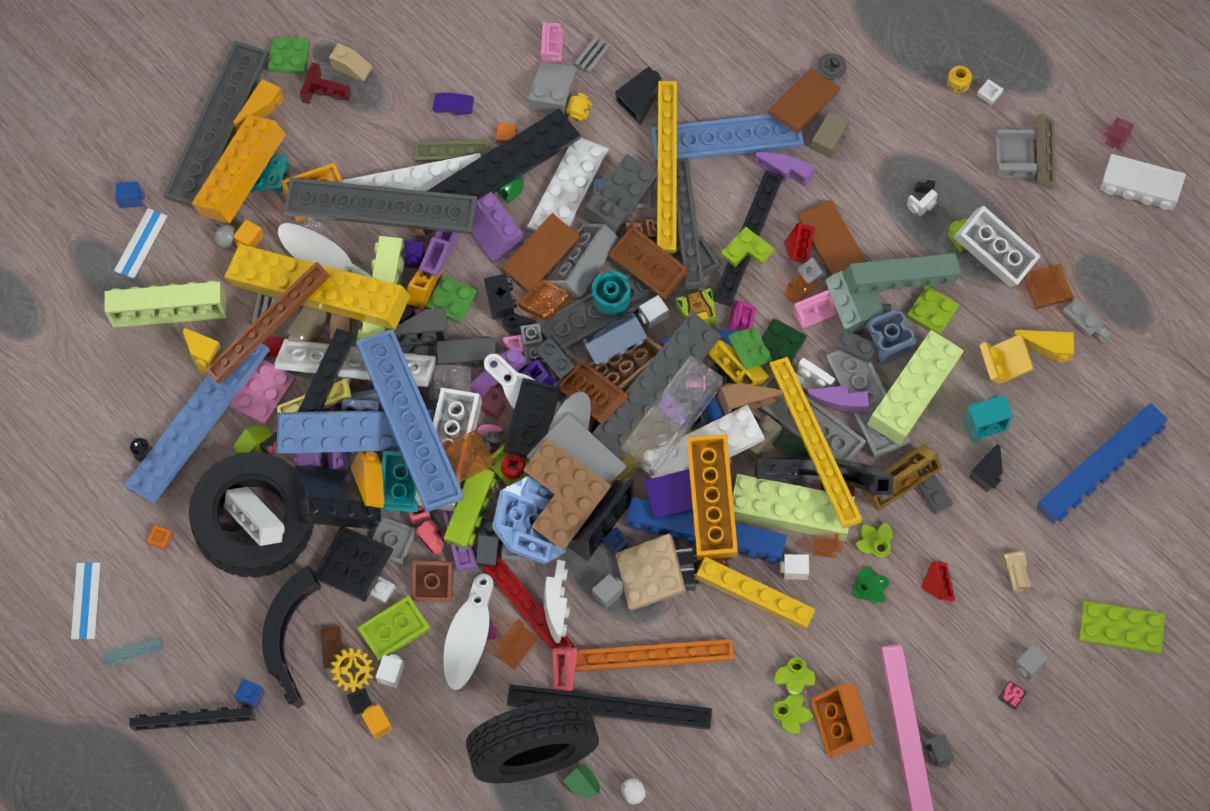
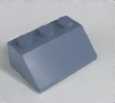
(615, 339)

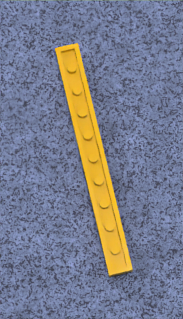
(667, 165)
(815, 443)

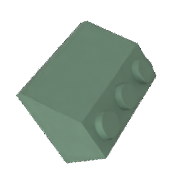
(853, 308)

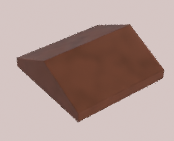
(432, 580)

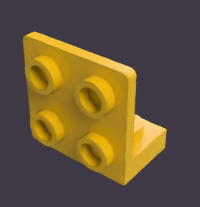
(1006, 359)

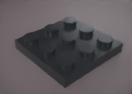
(353, 563)

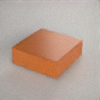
(505, 132)
(159, 537)

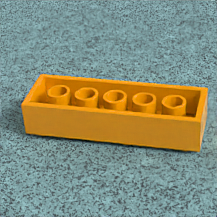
(238, 168)
(712, 497)

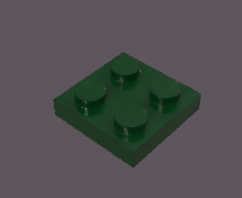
(782, 340)

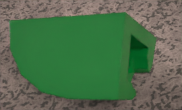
(512, 189)
(583, 782)

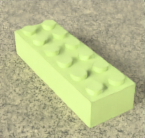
(386, 267)
(165, 304)
(915, 387)
(786, 507)

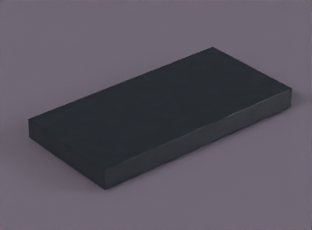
(531, 416)

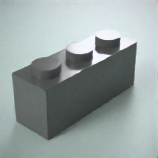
(466, 351)

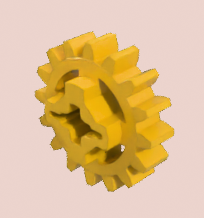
(352, 678)

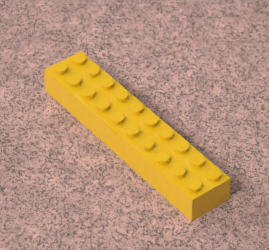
(340, 294)

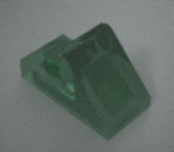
(790, 445)

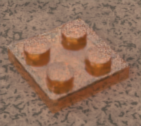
(1048, 286)
(544, 300)
(468, 455)

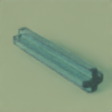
(133, 652)

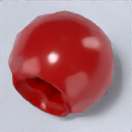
(516, 461)

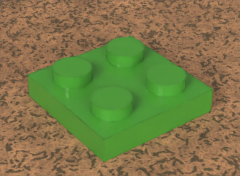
(289, 55)
(453, 297)
(750, 348)

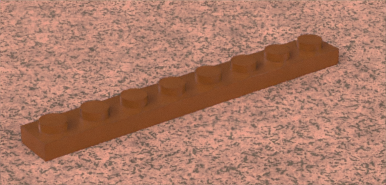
(267, 322)

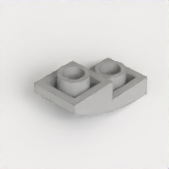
(531, 339)

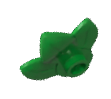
(872, 584)

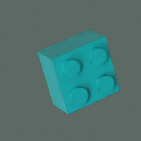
(988, 417)

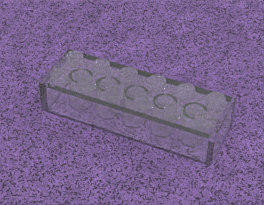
(671, 415)

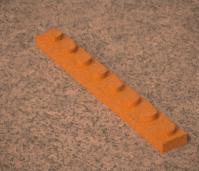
(654, 655)

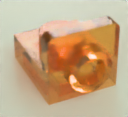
(798, 289)
(825, 549)

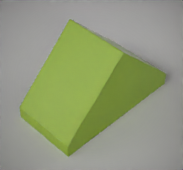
(252, 439)

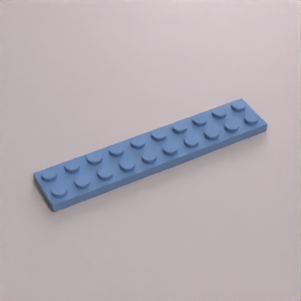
(409, 420)
(190, 428)

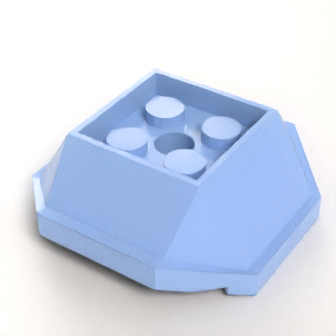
(511, 522)

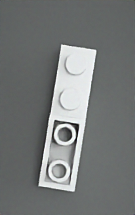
(555, 604)

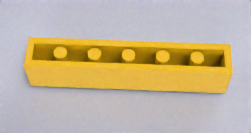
(754, 593)

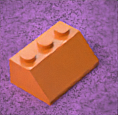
(841, 720)

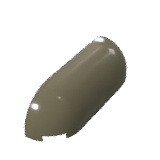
(308, 325)

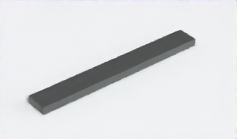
(688, 227)

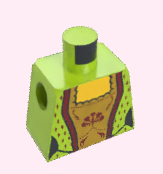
(700, 303)

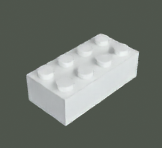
(996, 246)

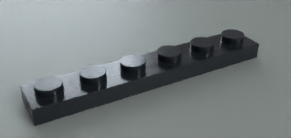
(327, 371)
(184, 718)

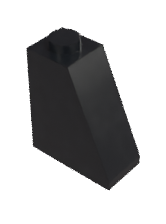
(639, 94)

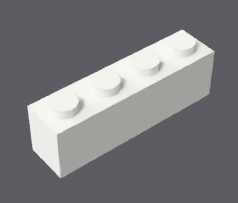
(254, 516)

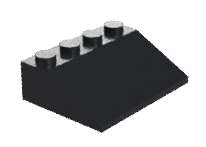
(332, 499)
(603, 518)

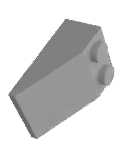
(552, 87)

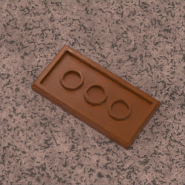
(803, 101)
(832, 237)
(541, 252)
(648, 262)
(603, 394)

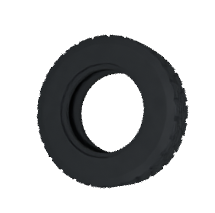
(206, 502)
(532, 741)

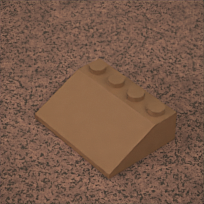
(622, 369)

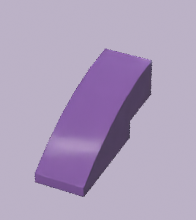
(786, 166)
(438, 252)
(841, 399)

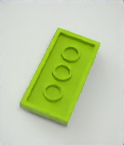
(1122, 627)

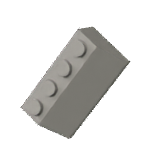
(584, 259)

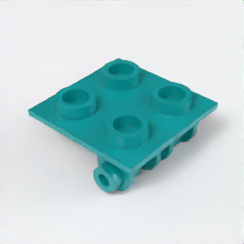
(273, 174)

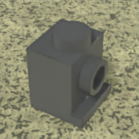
(939, 751)

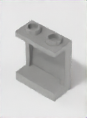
(1015, 154)

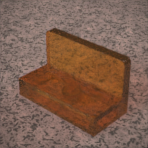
(515, 644)

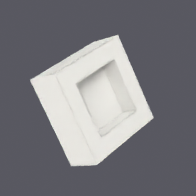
(990, 92)
(382, 590)

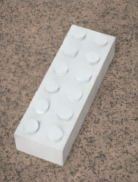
(455, 417)

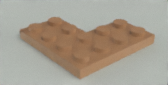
(575, 491)

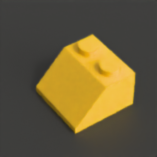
(202, 349)

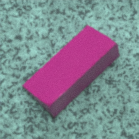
(741, 316)

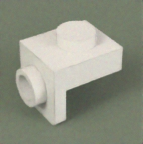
(928, 202)

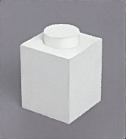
(653, 312)
(795, 567)
(390, 670)

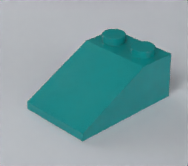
(397, 484)

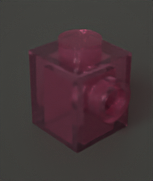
(1118, 134)
(494, 402)

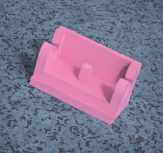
(552, 43)
(815, 309)

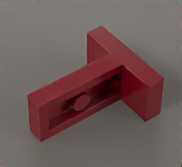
(322, 87)

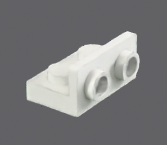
(812, 376)

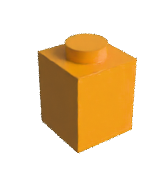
(248, 234)
(376, 721)

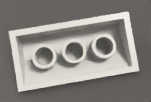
(1142, 182)

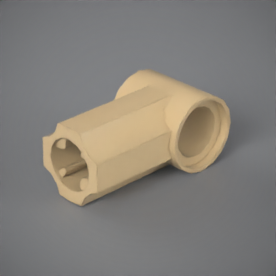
(1016, 566)

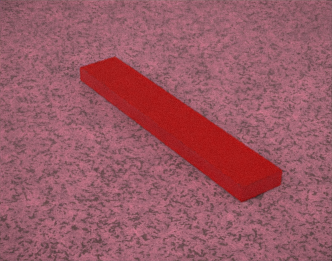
(524, 603)

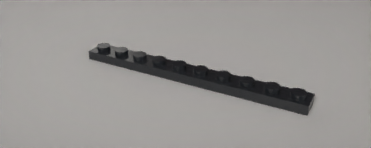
(618, 707)

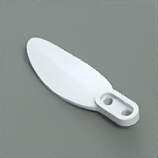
(314, 247)
(512, 387)
(468, 634)

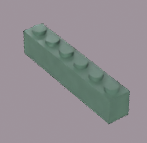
(902, 273)

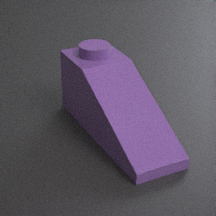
(485, 380)

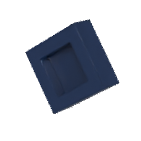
(615, 541)

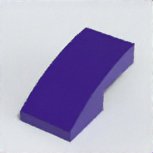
(452, 102)

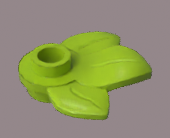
(874, 538)
(795, 679)
(794, 715)

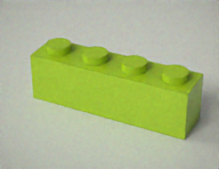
(468, 511)

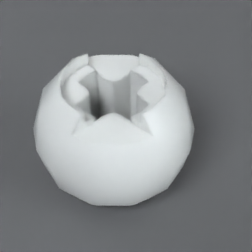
(633, 791)

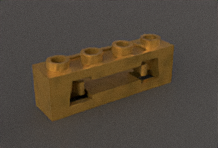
(906, 475)

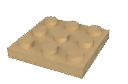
(650, 572)

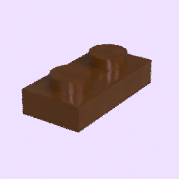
(331, 645)

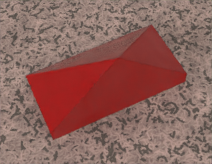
(799, 243)
(938, 582)

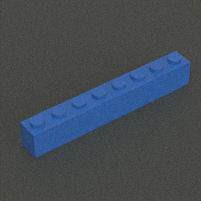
(1102, 463)
(750, 540)

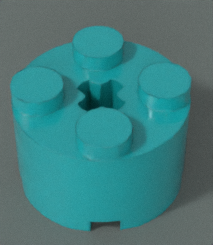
(611, 293)

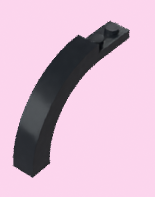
(801, 467)
(275, 627)

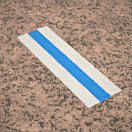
(140, 243)
(85, 601)

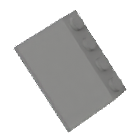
(583, 447)

